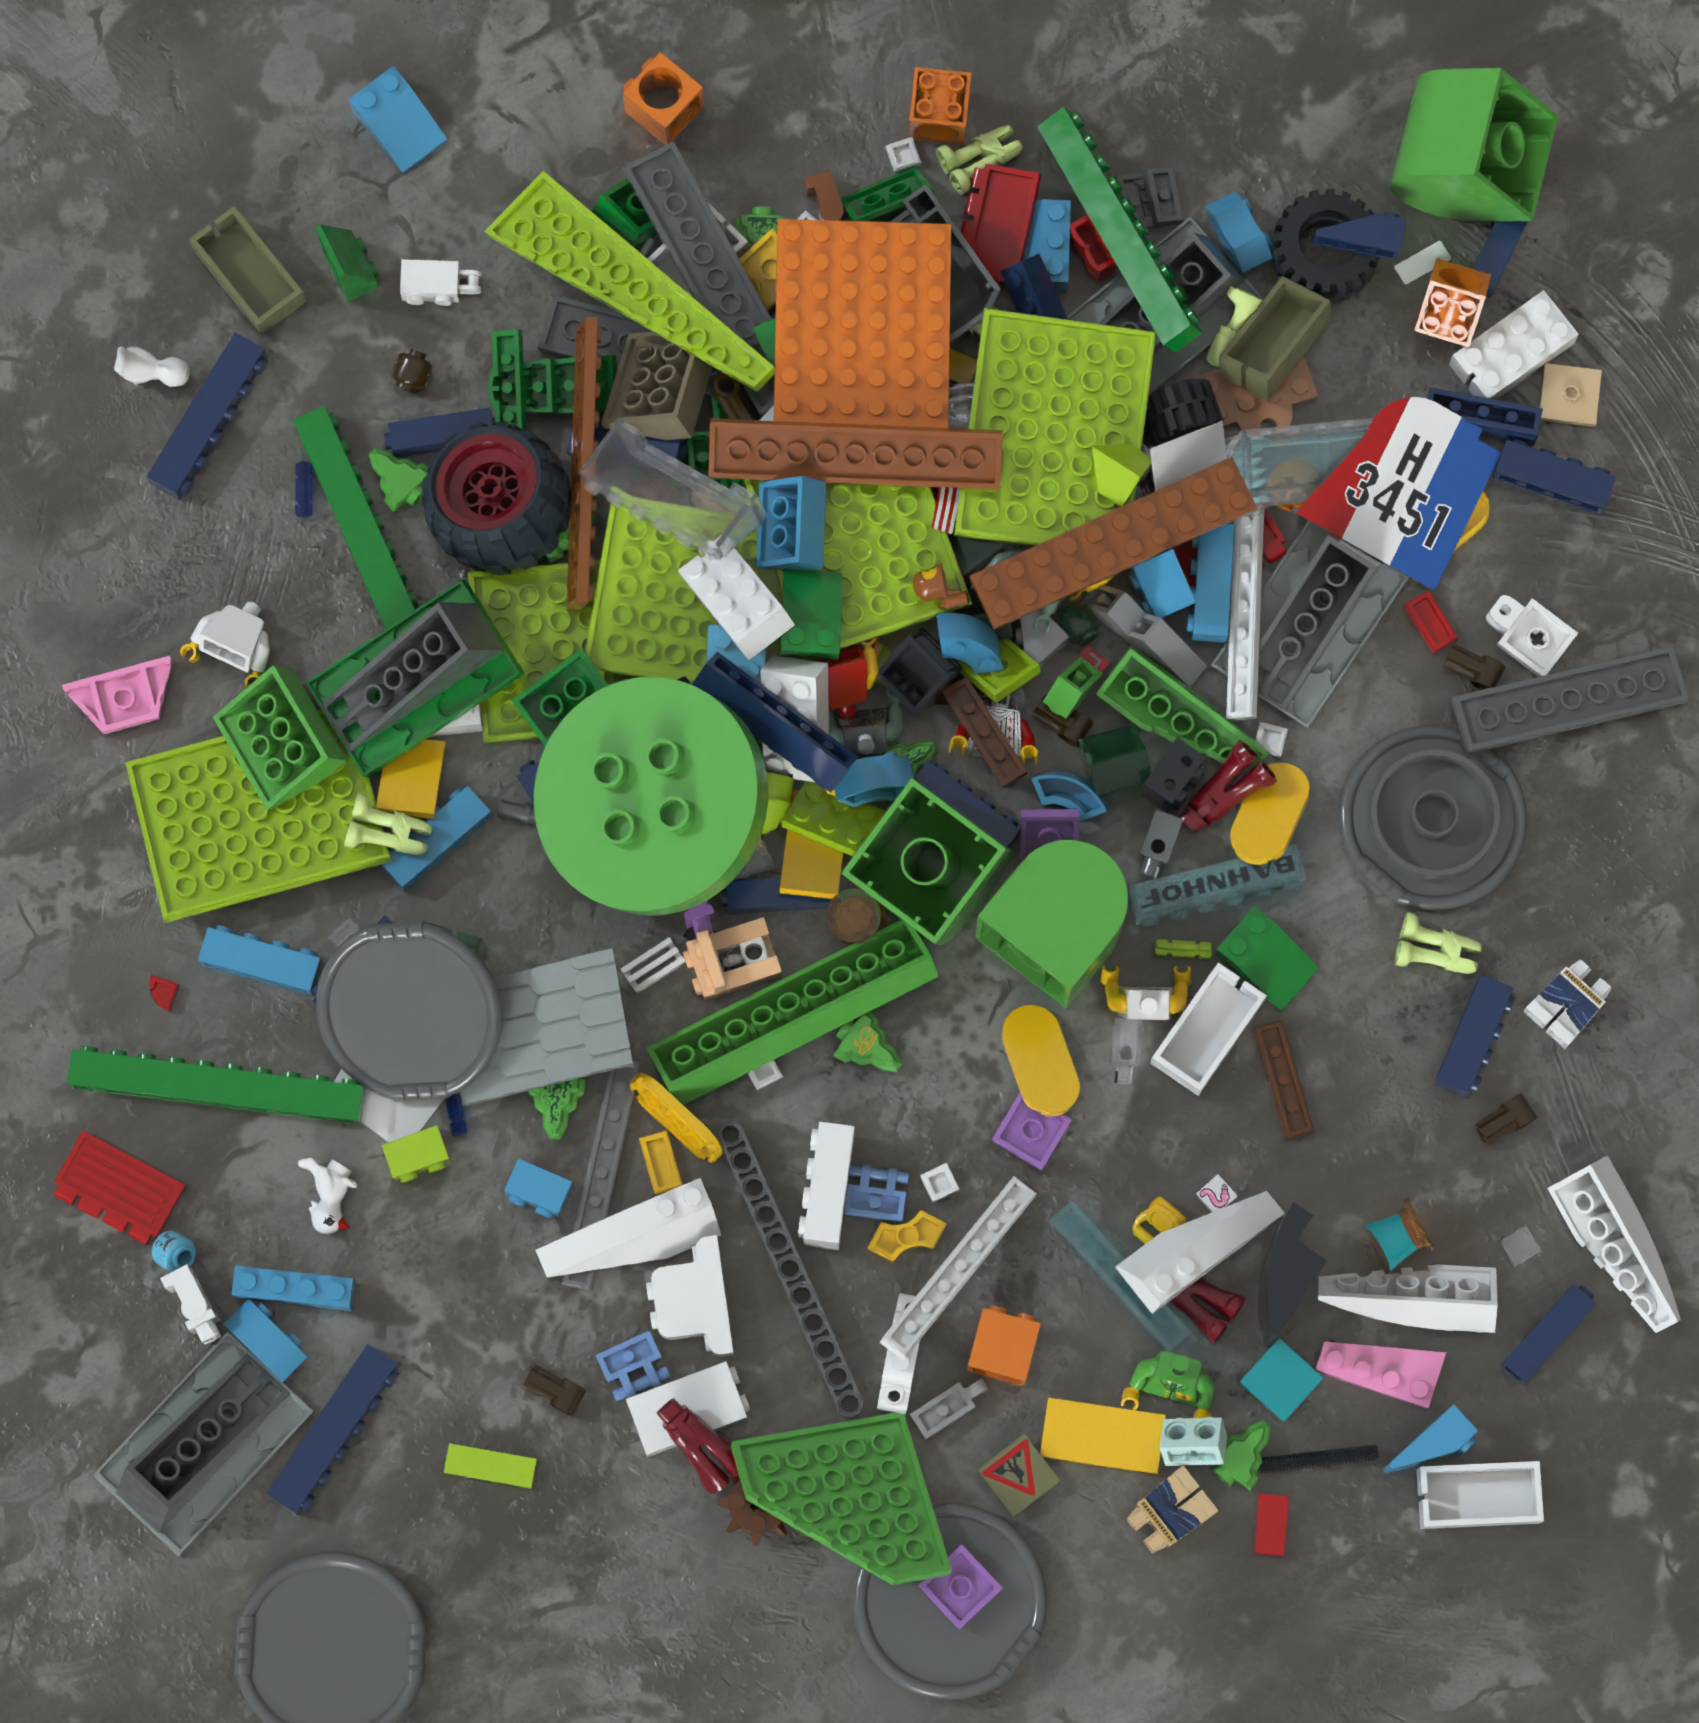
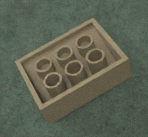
(657, 388)

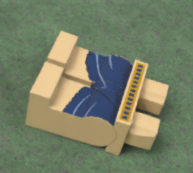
(1164, 1517)

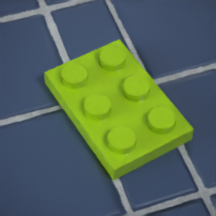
(1016, 671)
(830, 821)

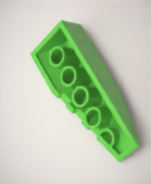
(1170, 708)

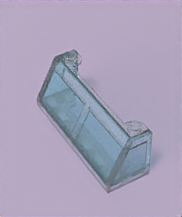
(1293, 460)

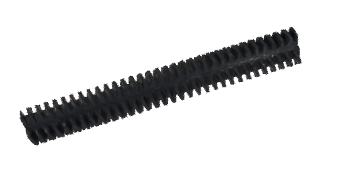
(1319, 1457)

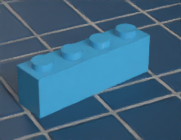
(1212, 585)
(450, 828)
(259, 960)
(293, 1288)

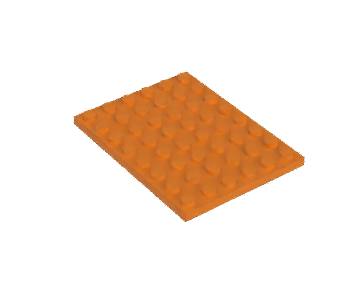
(862, 323)

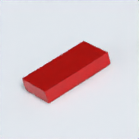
(1430, 622)
(1271, 1524)

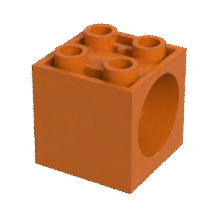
(939, 106)
(667, 122)
(1452, 302)
(1003, 1345)

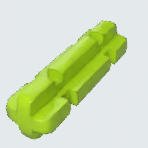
(1183, 949)

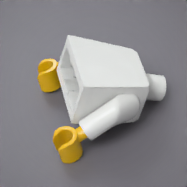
(234, 638)

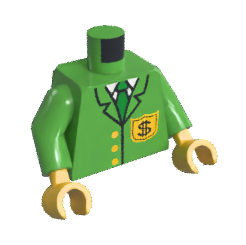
(1172, 1378)

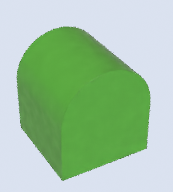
(1473, 146)
(929, 863)
(1057, 917)

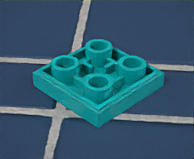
(1281, 1380)

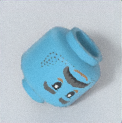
(173, 1250)

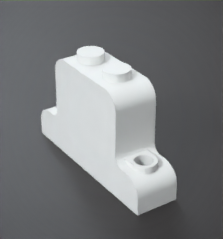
(693, 1299)
(898, 1373)

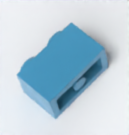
(538, 1188)

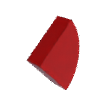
(163, 992)

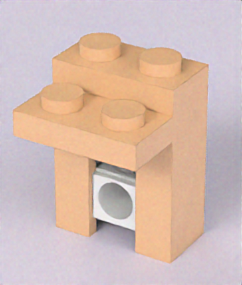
(704, 952)

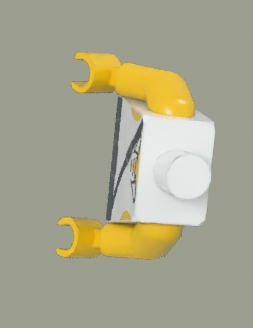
(1146, 1001)

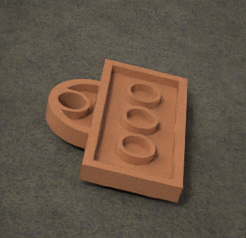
(1249, 411)

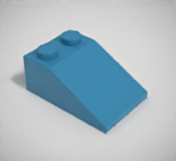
(397, 119)
(1161, 585)
(1444, 1437)

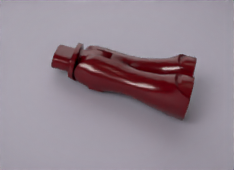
(1215, 800)
(1209, 1324)
(691, 1432)

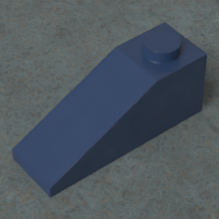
(1371, 235)

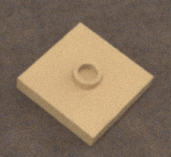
(1570, 394)

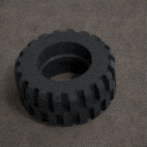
(1292, 264)

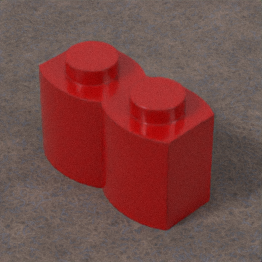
(1090, 246)

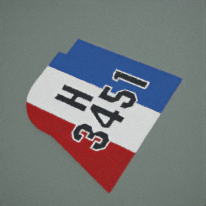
(1407, 487)

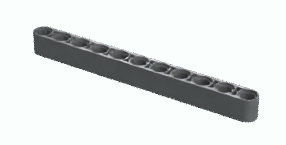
(789, 1254)

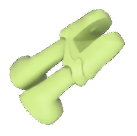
(986, 145)
(1245, 306)
(398, 822)
(1449, 943)

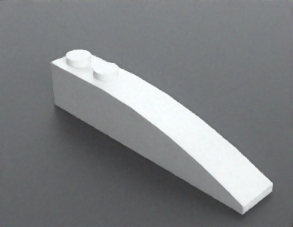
(1614, 1232)
(636, 1235)
(1194, 1248)
(1431, 1298)

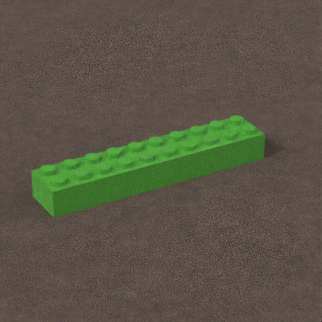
(792, 1012)

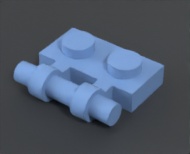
(876, 1202)
(628, 1358)

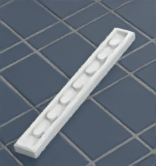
(1245, 618)
(958, 1268)

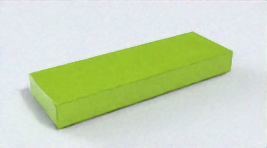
(490, 1466)

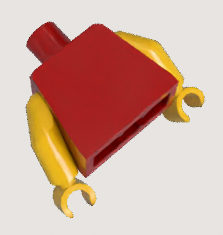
(850, 677)

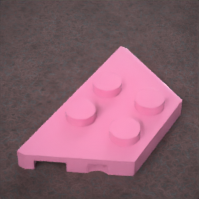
(123, 696)

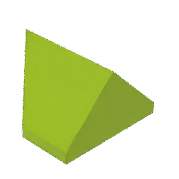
(1118, 470)

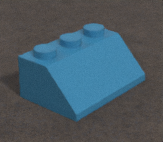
(1051, 239)
(794, 524)

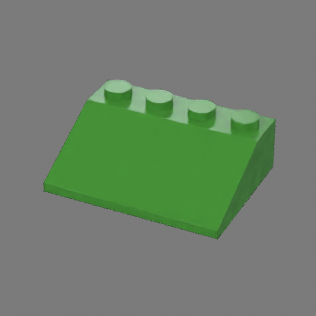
(279, 737)

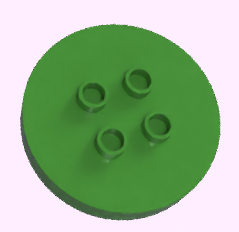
(650, 796)

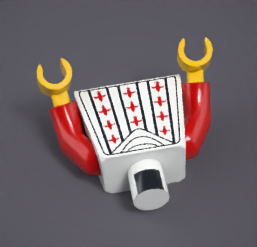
(1013, 727)

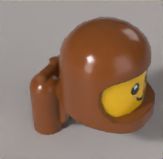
(933, 586)

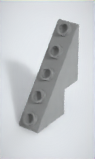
(1145, 632)
(1034, 642)

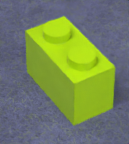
(416, 1153)

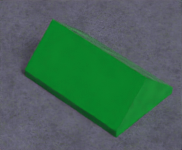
(883, 199)

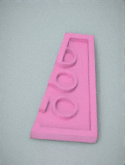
(1390, 1371)

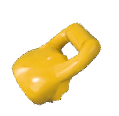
(1159, 1214)

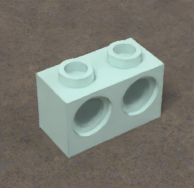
(1193, 1441)

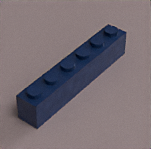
(207, 416)
(777, 723)
(333, 1430)

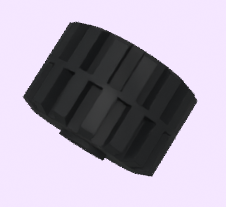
(1181, 410)

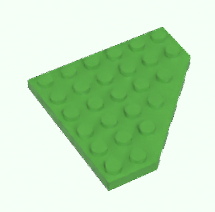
(852, 1491)

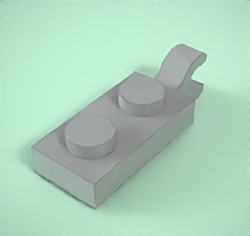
(947, 1408)

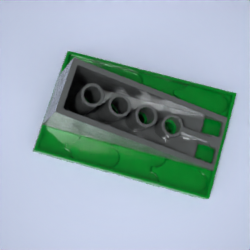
(414, 678)

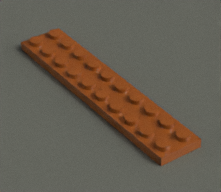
(583, 445)
(855, 453)
(1113, 543)

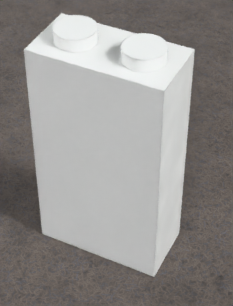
(706, 1392)

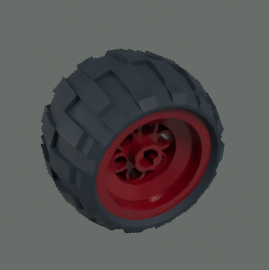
(461, 493)

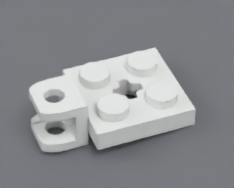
(1518, 626)

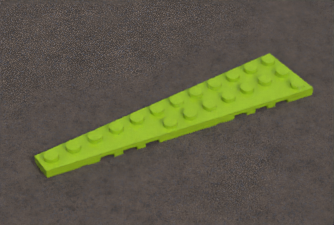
(581, 249)

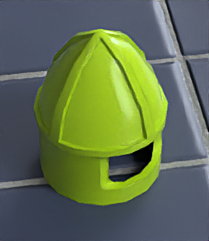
(779, 800)

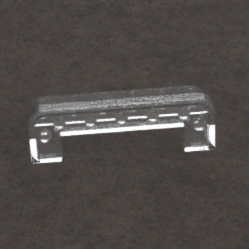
(670, 493)

